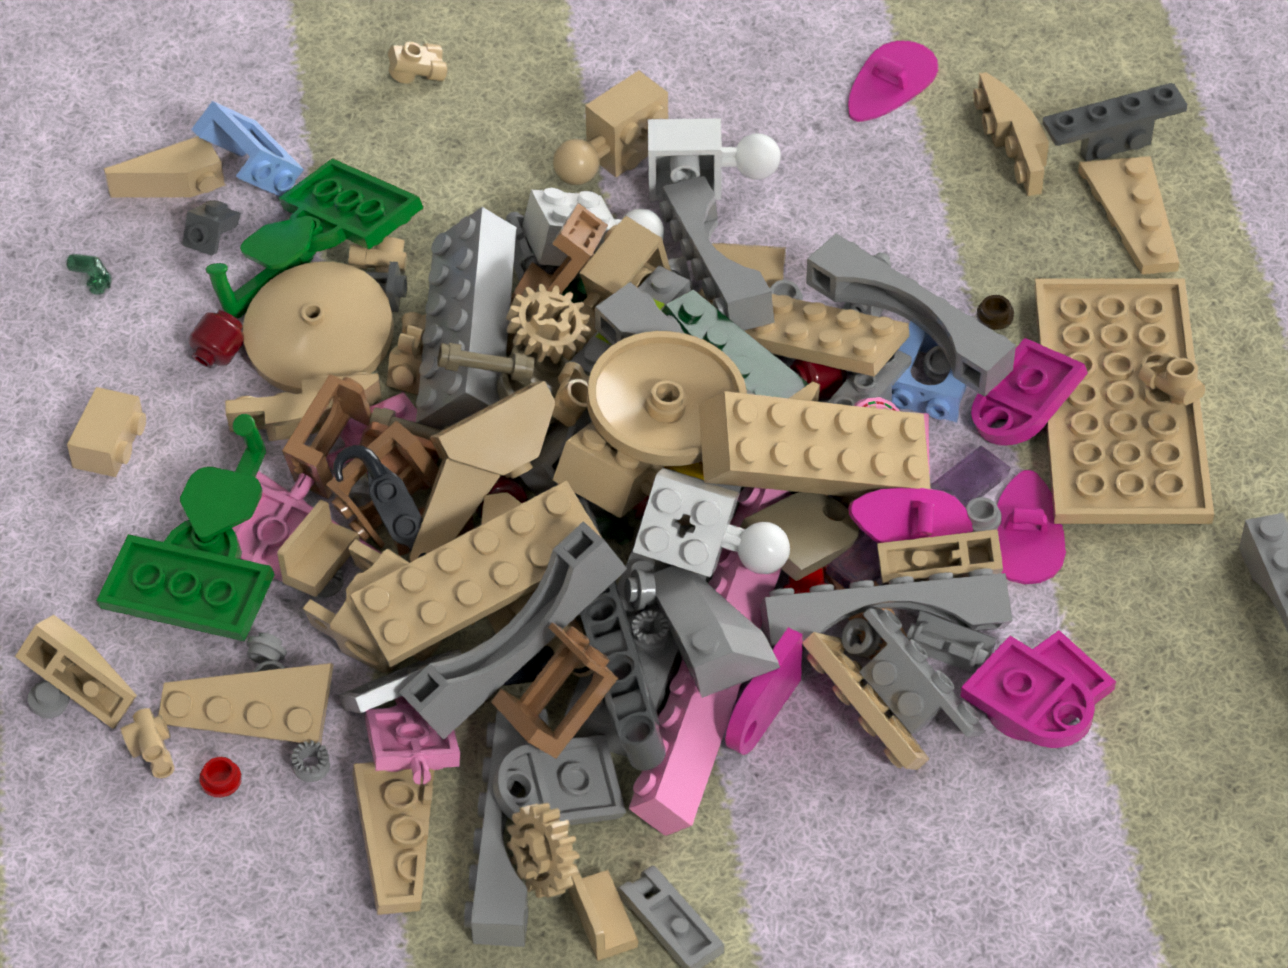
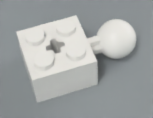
(694, 149)
(549, 210)
(760, 547)

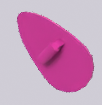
(891, 79)
(909, 514)
(1027, 534)

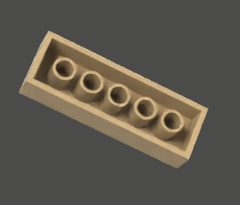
(810, 445)

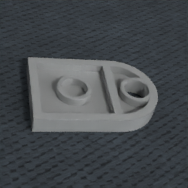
(388, 686)
(577, 782)

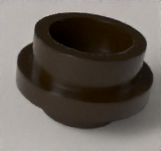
(995, 312)

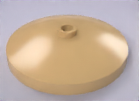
(317, 324)
(649, 393)

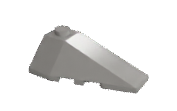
(710, 632)

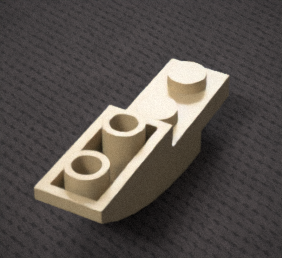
(1016, 128)
(284, 411)

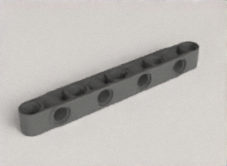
(629, 697)

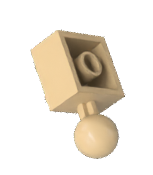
(613, 131)
(626, 256)
(605, 474)

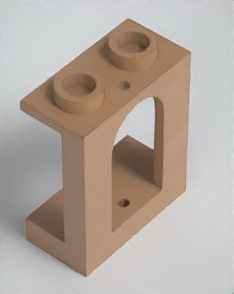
(577, 240)
(348, 403)
(420, 471)
(525, 712)

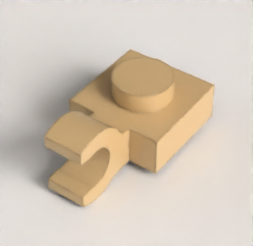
(406, 361)

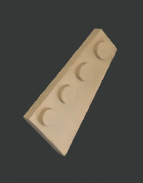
(1135, 208)
(828, 657)
(259, 704)
(395, 834)

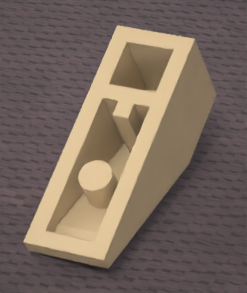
(169, 172)
(940, 554)
(76, 670)

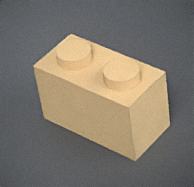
(106, 432)

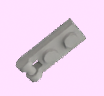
(671, 919)

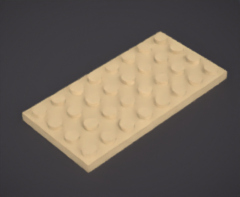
(1115, 441)

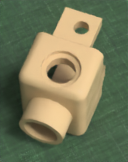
(347, 624)

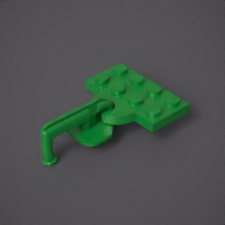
(326, 210)
(198, 569)

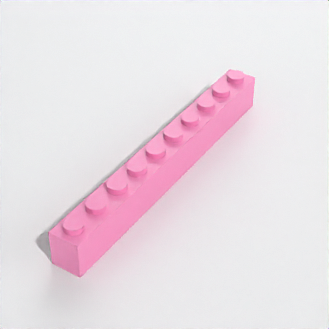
(692, 724)

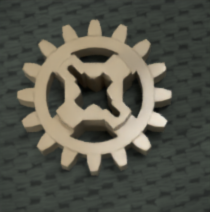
(548, 323)
(542, 850)

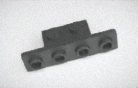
(1115, 123)

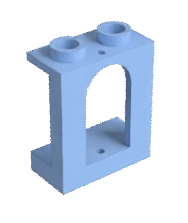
(268, 163)
(938, 400)

